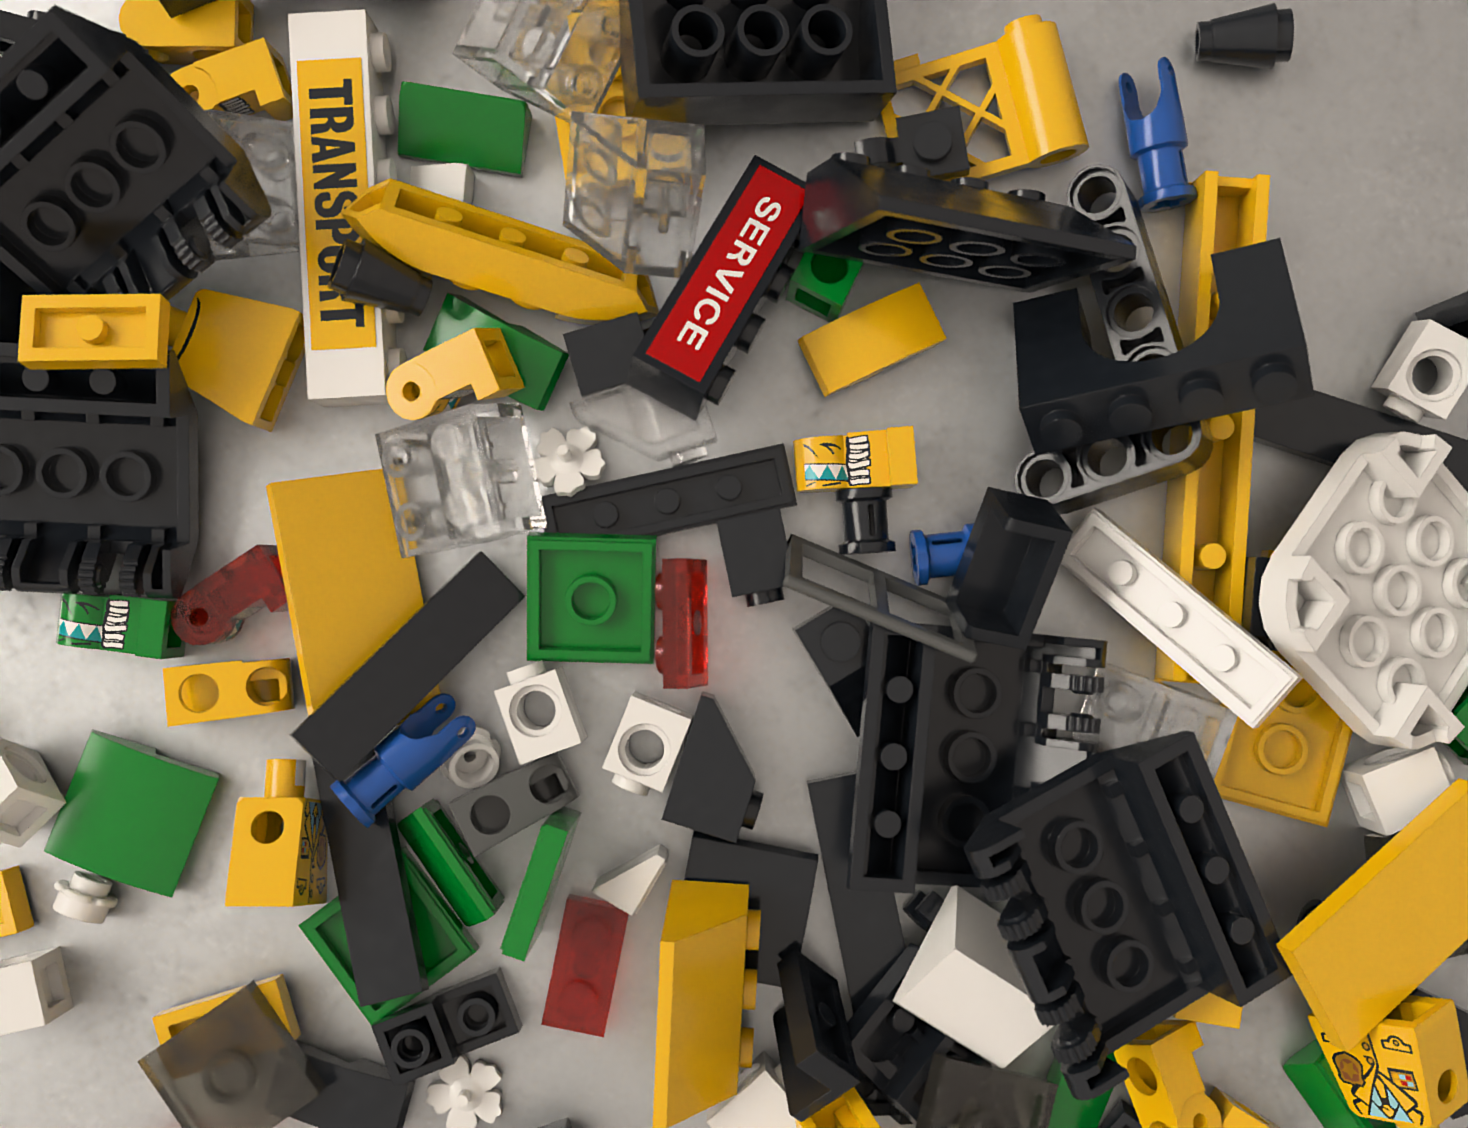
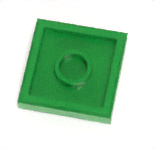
(591, 597)
(540, 883)
(441, 935)

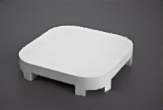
(1377, 591)

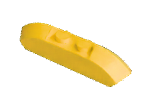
(497, 254)

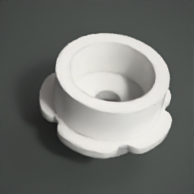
(479, 767)
(85, 897)

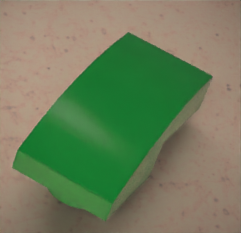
(535, 357)

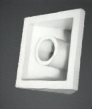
(969, 983)

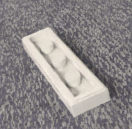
(1179, 619)

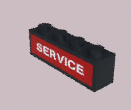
(721, 293)

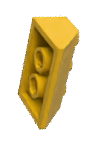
(703, 998)

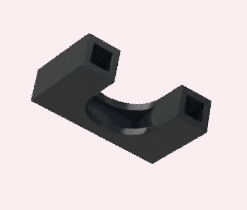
(1241, 363)

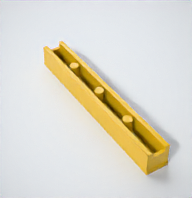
(1211, 505)

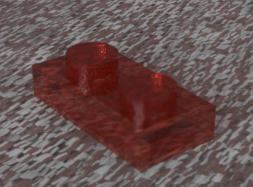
(684, 645)
(585, 966)

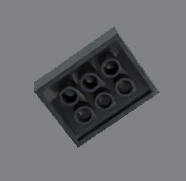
(756, 60)
(950, 227)

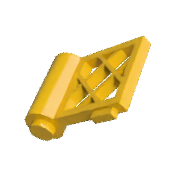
(1030, 93)

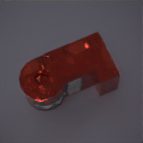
(222, 602)

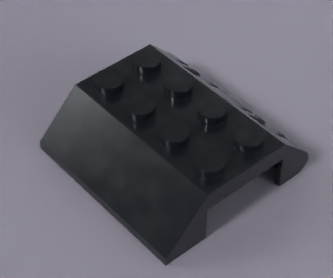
(111, 167)
(94, 473)
(953, 744)
(1124, 900)

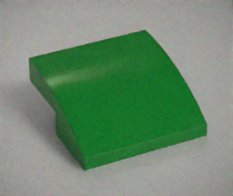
(131, 813)

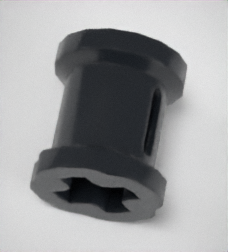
(865, 520)

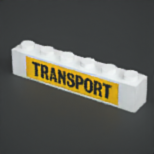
(338, 156)

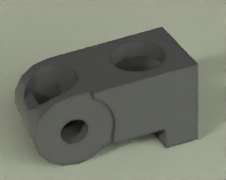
(513, 802)

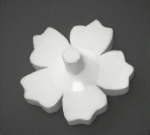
(569, 460)
(467, 1093)

